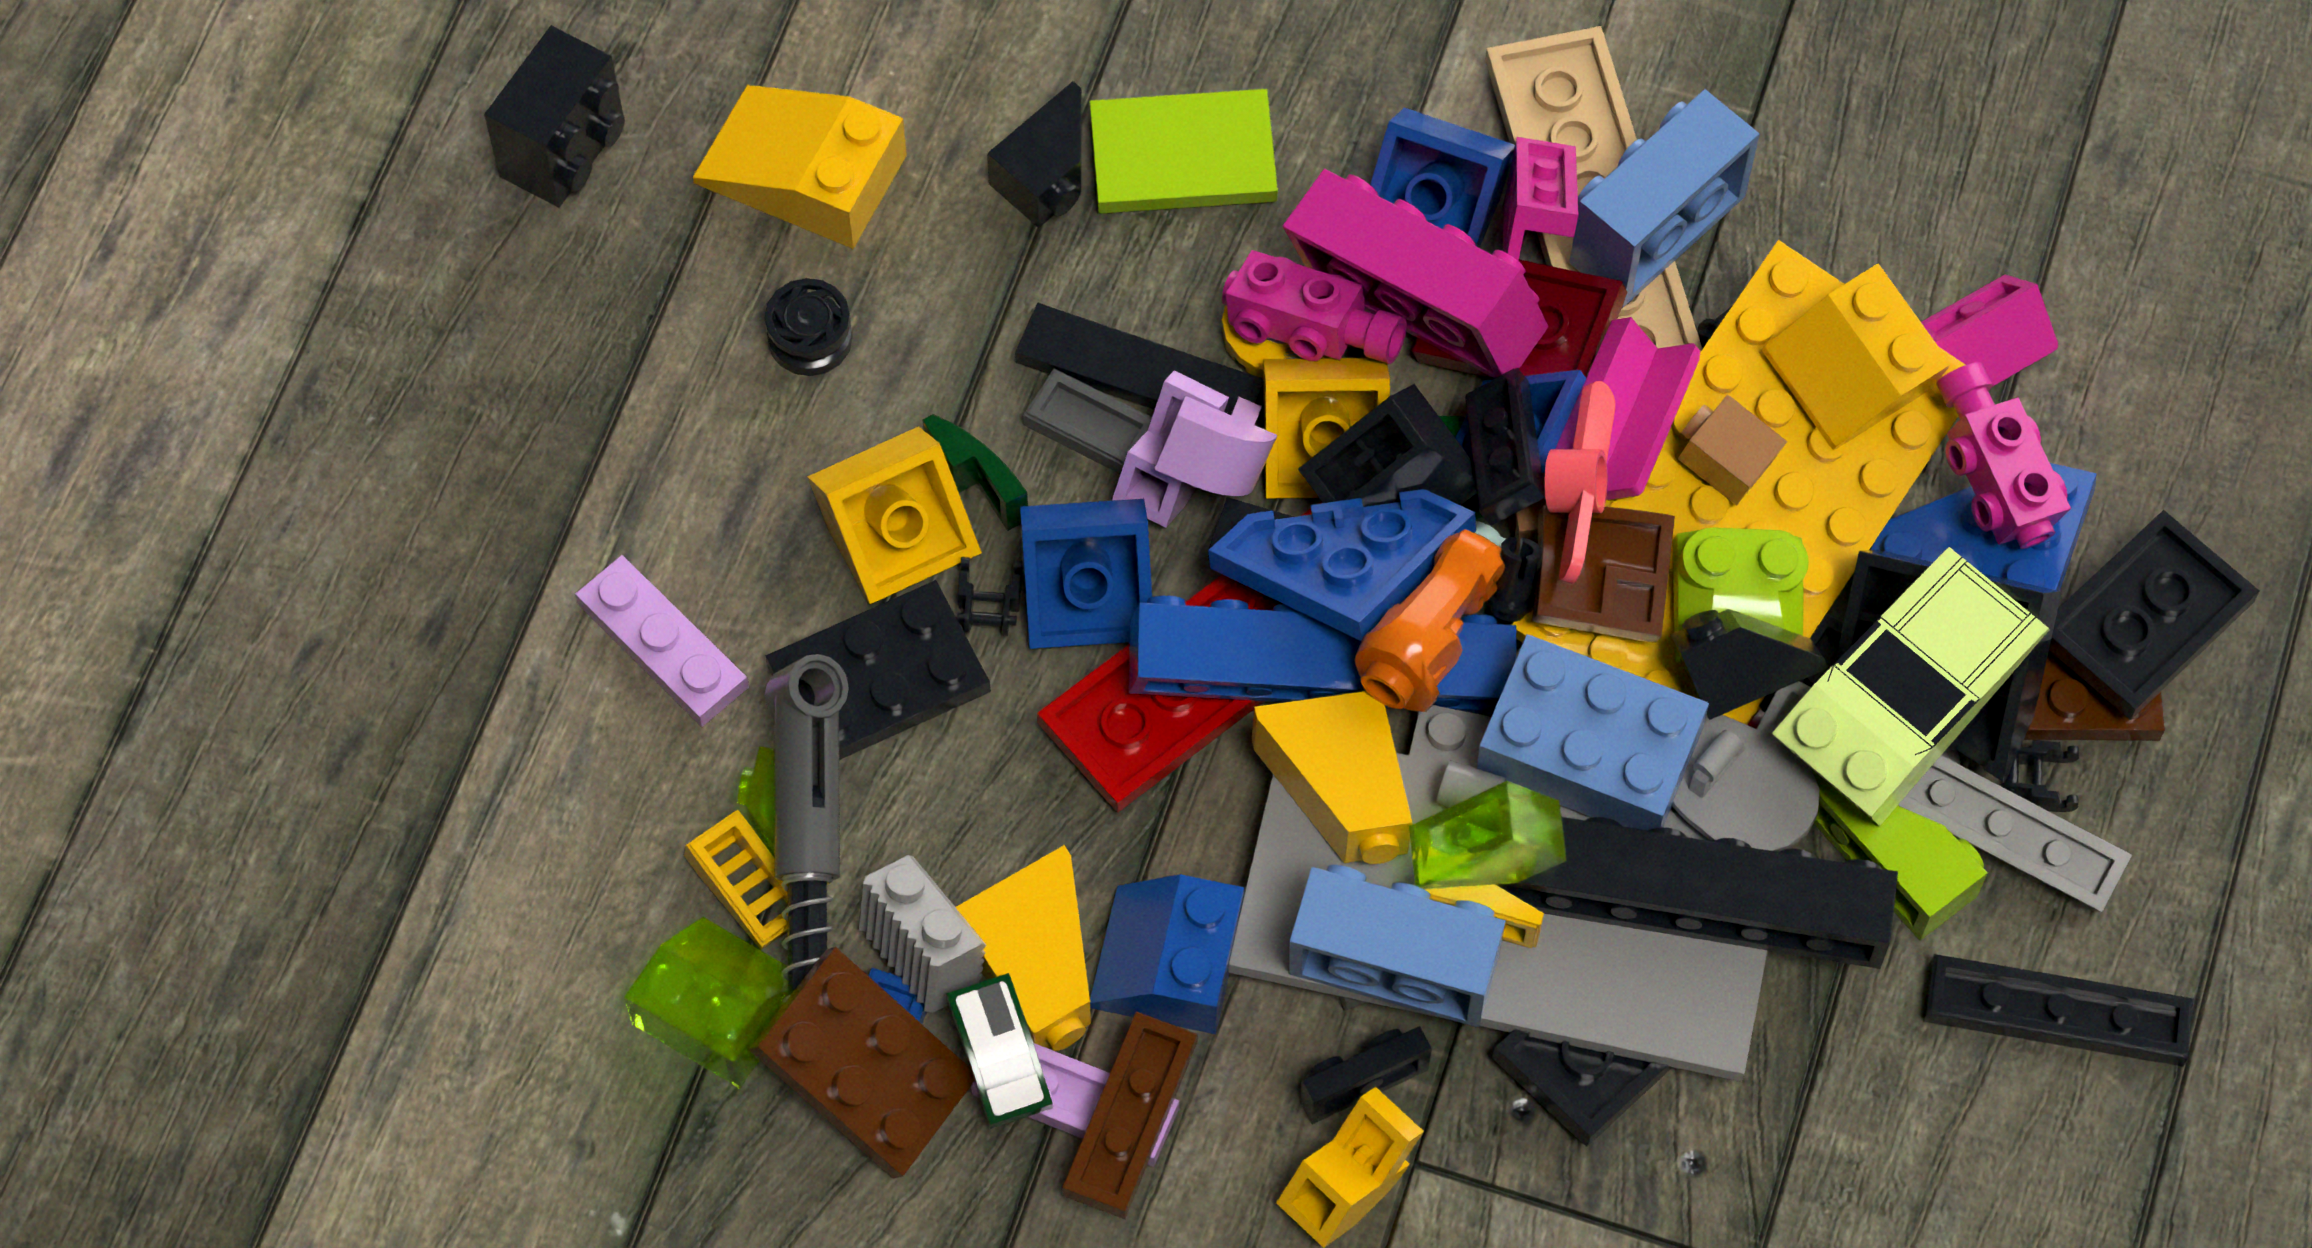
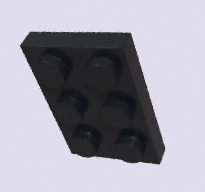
(2148, 614)
(899, 664)

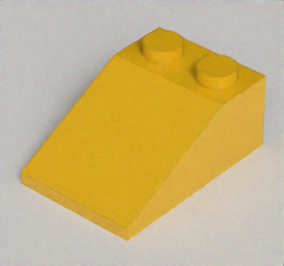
(806, 159)

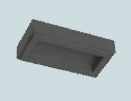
(1086, 420)

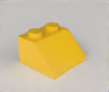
(1856, 357)
(1310, 408)
(895, 513)

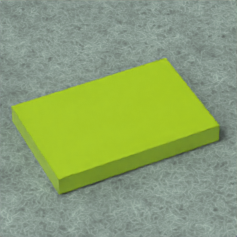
(1183, 151)

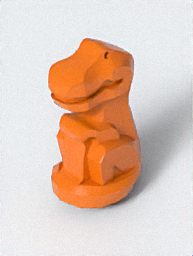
(1419, 639)

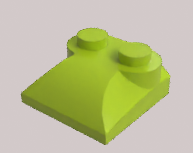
(1740, 571)

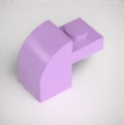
(1216, 448)
(1138, 479)

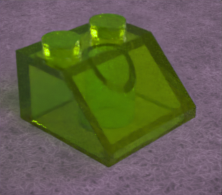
(708, 998)

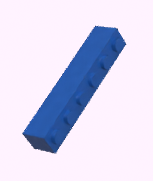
(1289, 655)

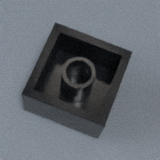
(555, 117)

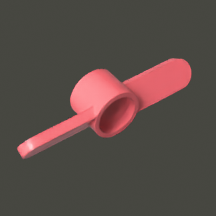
(1578, 476)

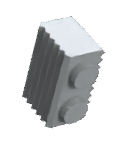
(920, 932)

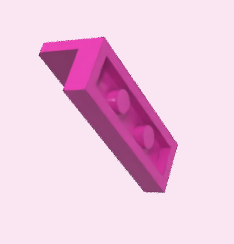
(1540, 192)
(1996, 325)
(1647, 395)

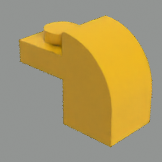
(1351, 1171)

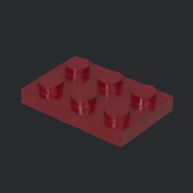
(1577, 313)

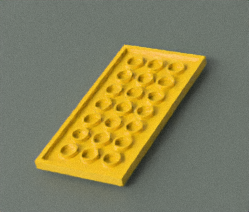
(1818, 494)

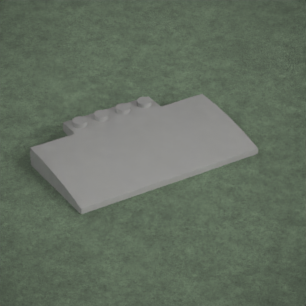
(1583, 982)

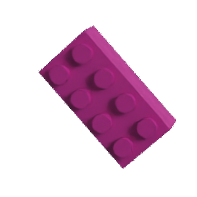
(1432, 276)

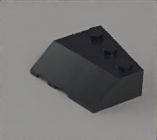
(2002, 723)

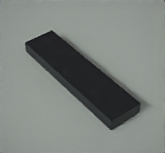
(1121, 361)
(2059, 1010)

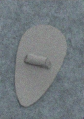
(1747, 788)

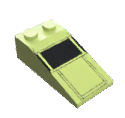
(1910, 685)

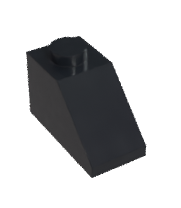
(1042, 159)
(1741, 658)

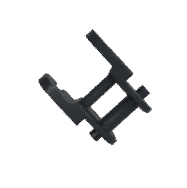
(1010, 600)
(2036, 792)

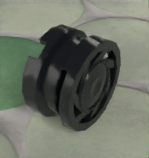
(808, 329)

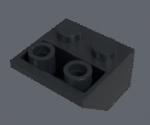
(1390, 452)

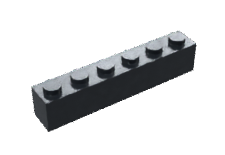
(1718, 892)

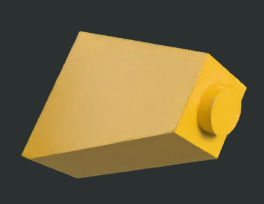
(1340, 771)
(1037, 939)

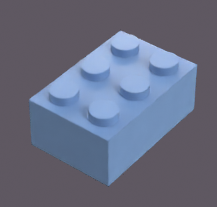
(1664, 194)
(1592, 735)
(1396, 944)

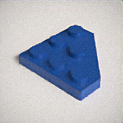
(1950, 523)
(1344, 558)

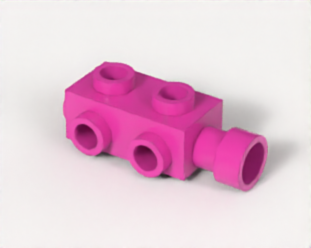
(1307, 310)
(2002, 459)

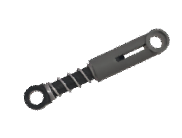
(806, 802)

